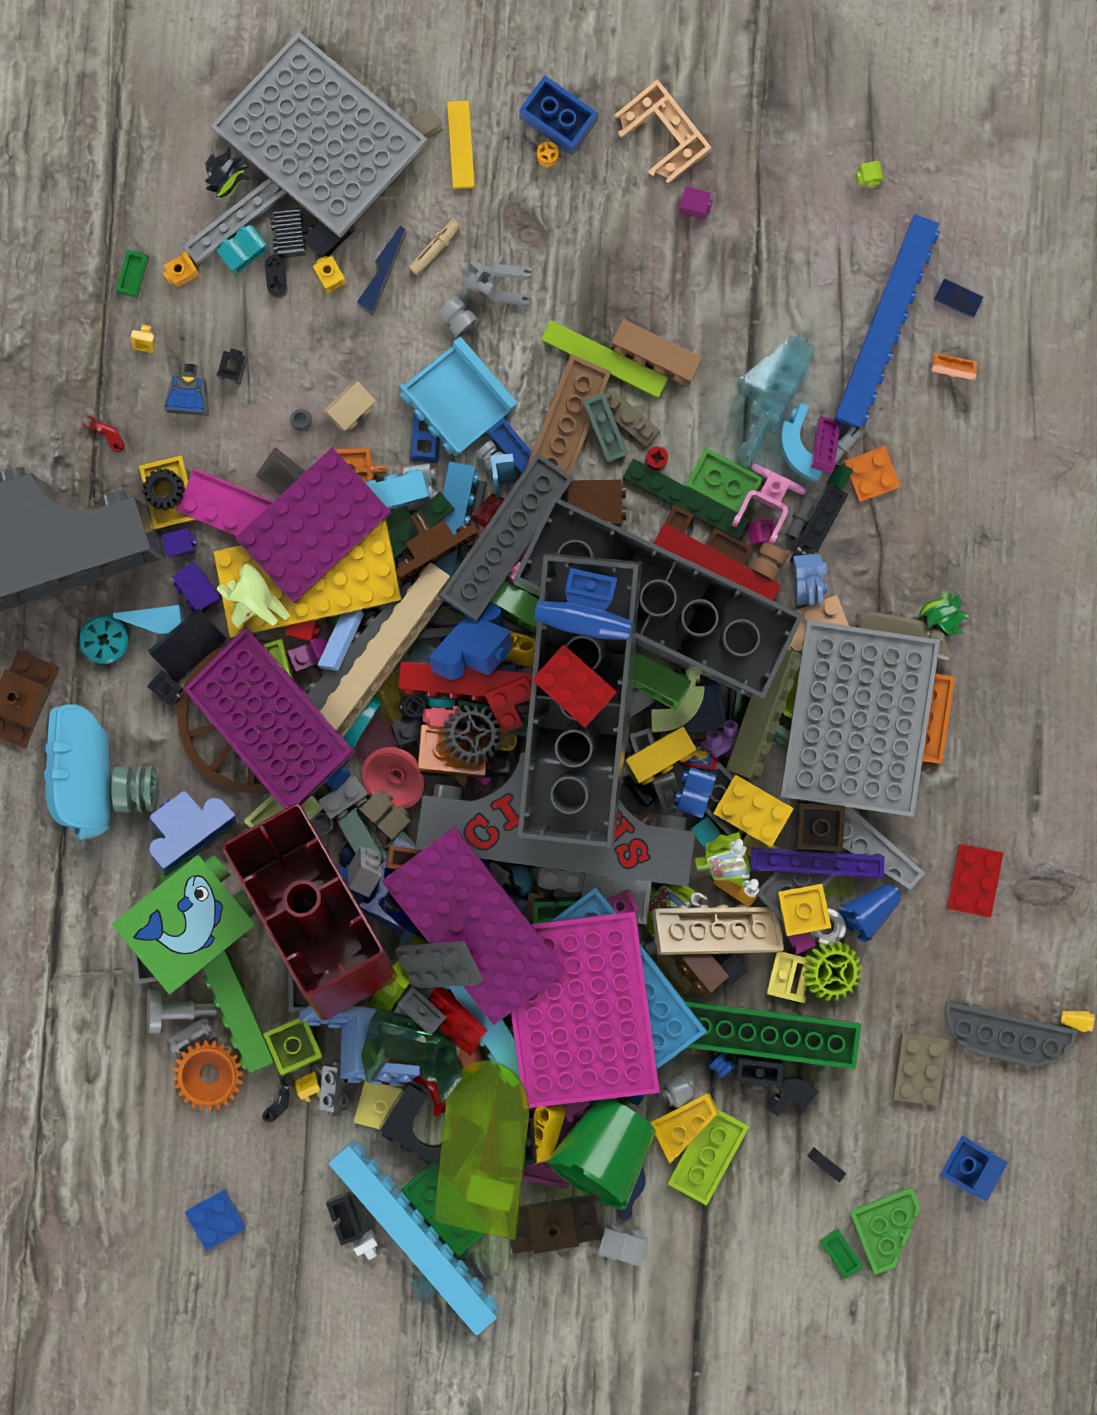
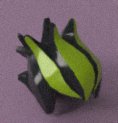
(224, 174)

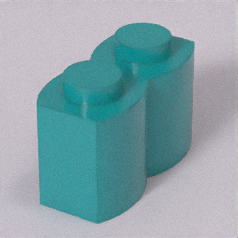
(242, 249)

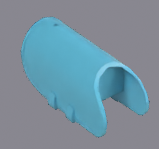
(78, 771)

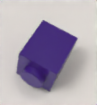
(179, 543)

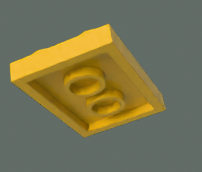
(170, 517)
(753, 810)

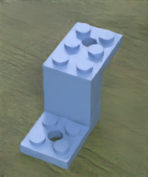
(353, 1033)

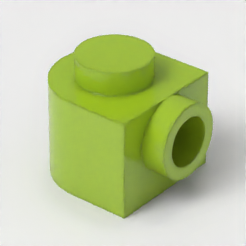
(869, 174)

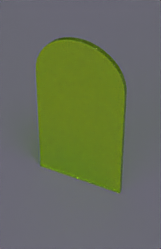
(483, 1151)

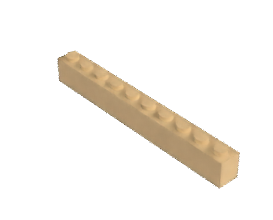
(385, 649)

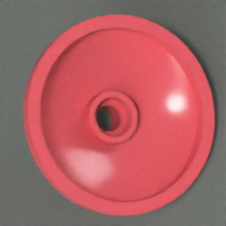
(381, 774)

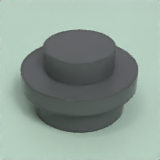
(301, 420)

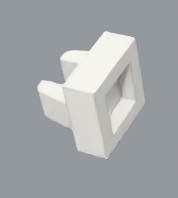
(366, 1245)

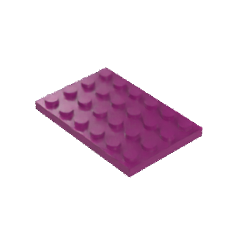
(313, 525)

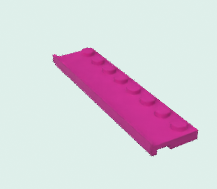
(220, 503)

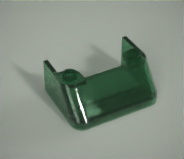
(404, 1040)

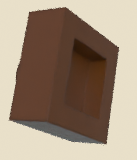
(679, 519)

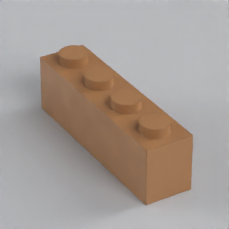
(656, 352)

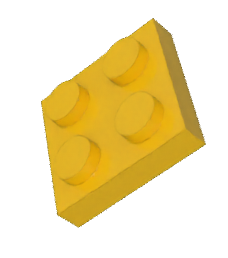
(804, 910)

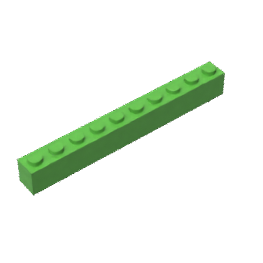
(650, 676)
(236, 1007)

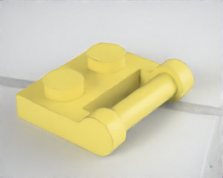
(783, 975)

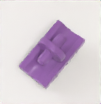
(722, 741)

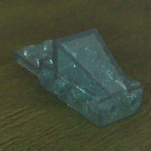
(773, 388)

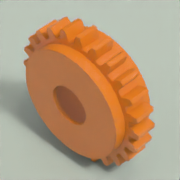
(208, 1093)

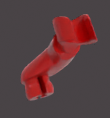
(109, 432)
(439, 1107)

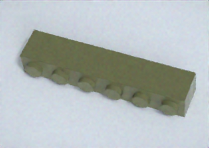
(762, 721)

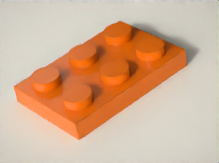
(435, 759)

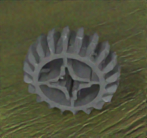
(469, 726)

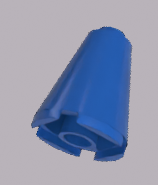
(870, 911)

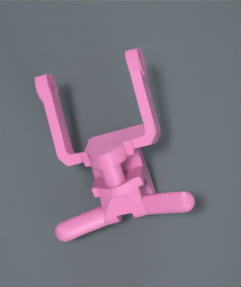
(770, 496)

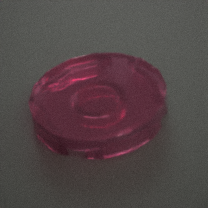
(375, 737)

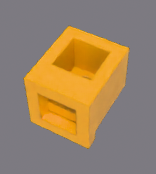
(185, 275)

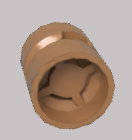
(770, 559)

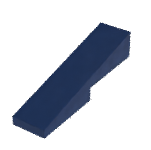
(370, 298)

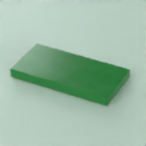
(422, 1193)

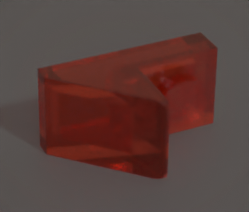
(486, 510)

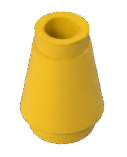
(1078, 1020)

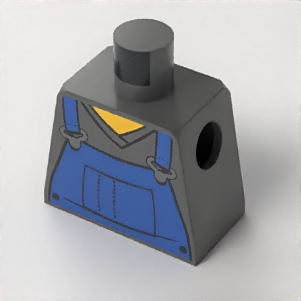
(187, 393)

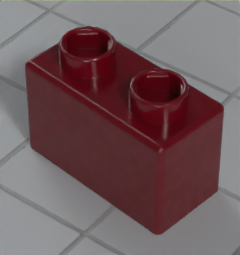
(309, 912)

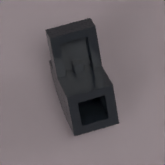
(794, 1089)

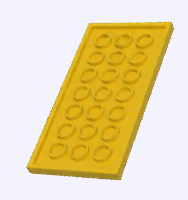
(356, 583)

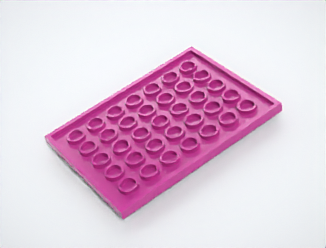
(592, 1024)

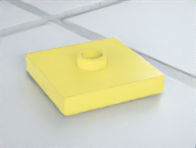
(375, 1103)

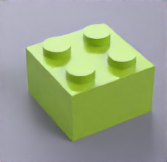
(292, 1046)

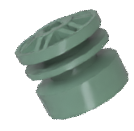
(130, 789)

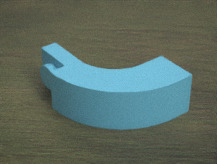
(792, 449)

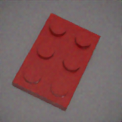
(574, 685)
(974, 880)
(459, 1022)

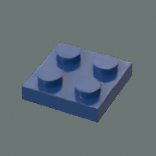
(215, 1219)

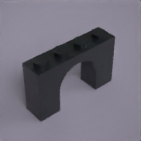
(399, 1122)

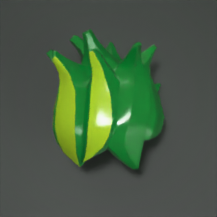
(944, 614)

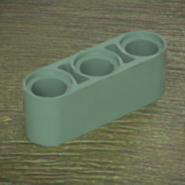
(360, 833)

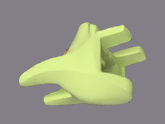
(252, 598)

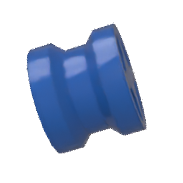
(721, 1064)

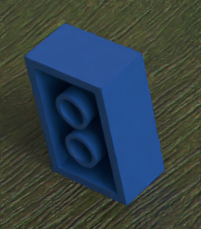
(558, 115)

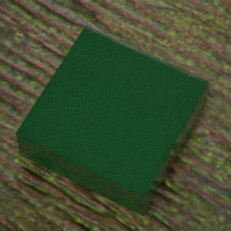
(840, 476)

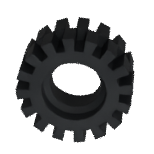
(157, 477)

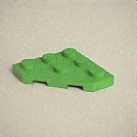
(886, 1227)

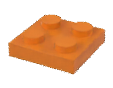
(872, 474)

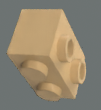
(349, 406)

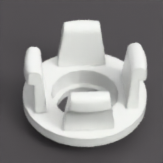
(838, 932)

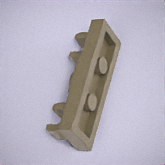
(630, 419)

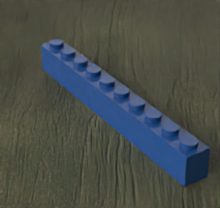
(886, 322)

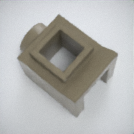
(427, 123)

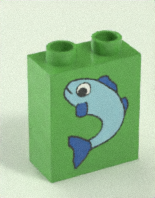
(186, 922)

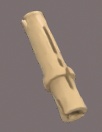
(436, 245)

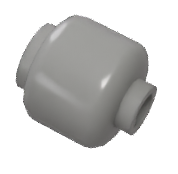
(678, 1091)

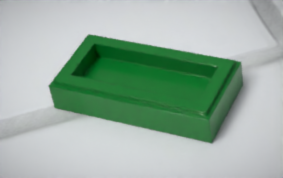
(132, 273)
(841, 1253)

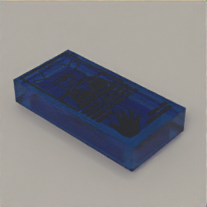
(958, 298)

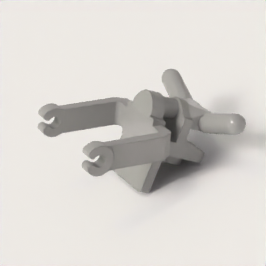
(484, 279)

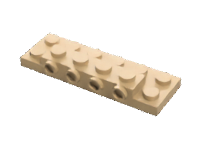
(716, 930)

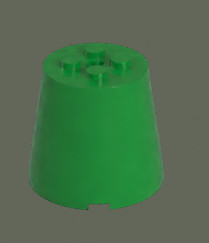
(605, 1152)

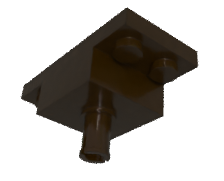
(556, 1225)

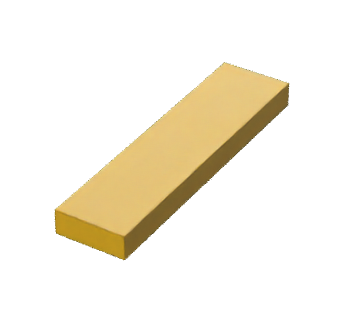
(461, 145)

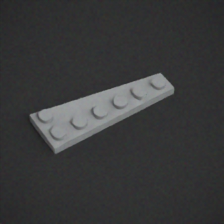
(865, 840)

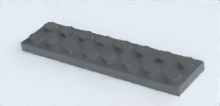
(505, 538)

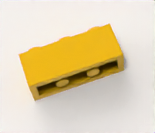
(660, 756)

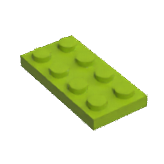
(708, 1157)

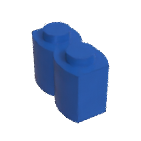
(695, 792)

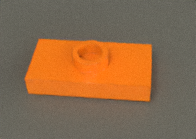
(954, 366)

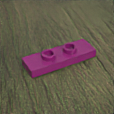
(825, 444)

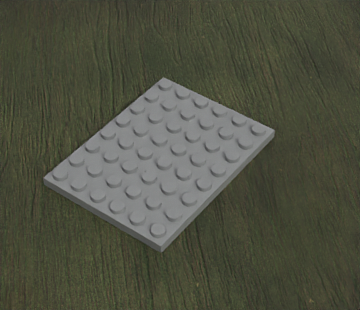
(319, 134)
(860, 718)

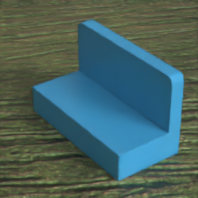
(502, 470)

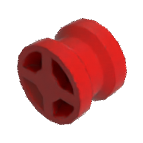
(656, 461)

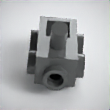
(334, 1090)

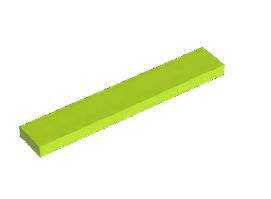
(597, 354)

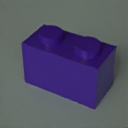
(196, 588)

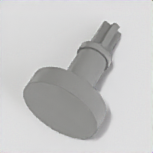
(161, 1010)

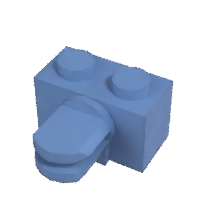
(809, 579)

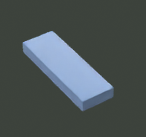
(340, 640)

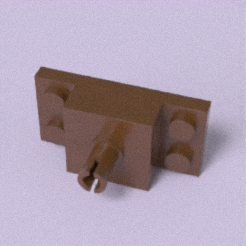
(433, 544)
(23, 696)

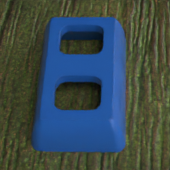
(433, 456)

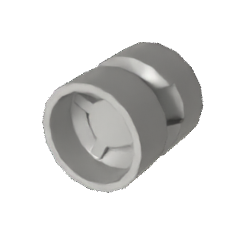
(454, 314)

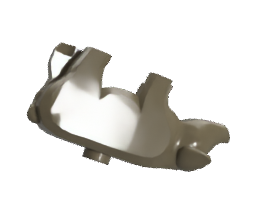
(897, 624)

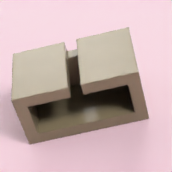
(385, 814)

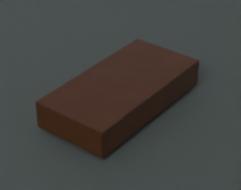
(729, 546)

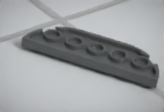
(1007, 1035)

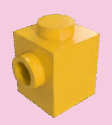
(329, 273)

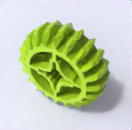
(818, 981)

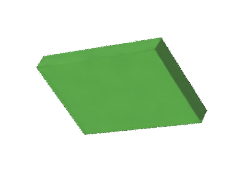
(723, 481)

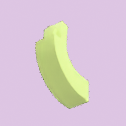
(669, 719)

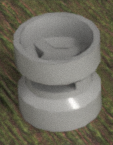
(485, 453)

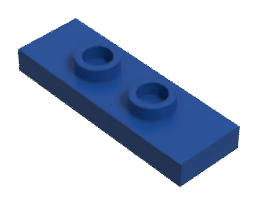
(510, 442)

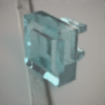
(423, 1288)

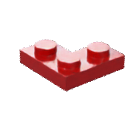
(504, 701)

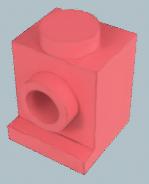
(436, 716)

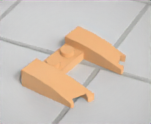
(692, 144)

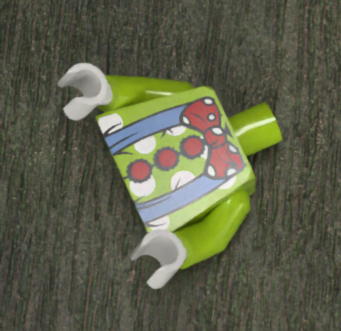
(729, 862)
(670, 897)

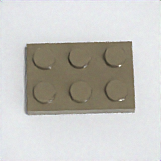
(919, 1069)

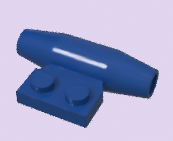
(586, 608)

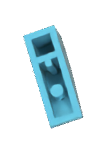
(157, 620)

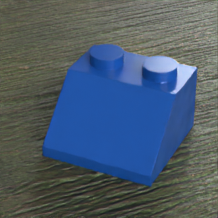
(974, 1168)

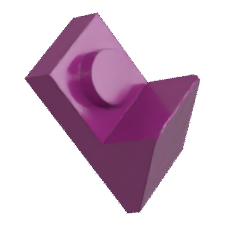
(307, 655)

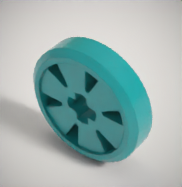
(117, 637)

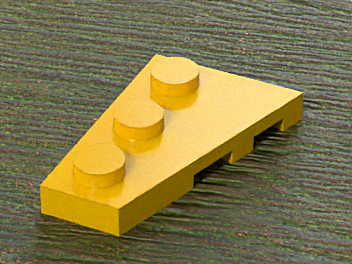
(683, 1125)

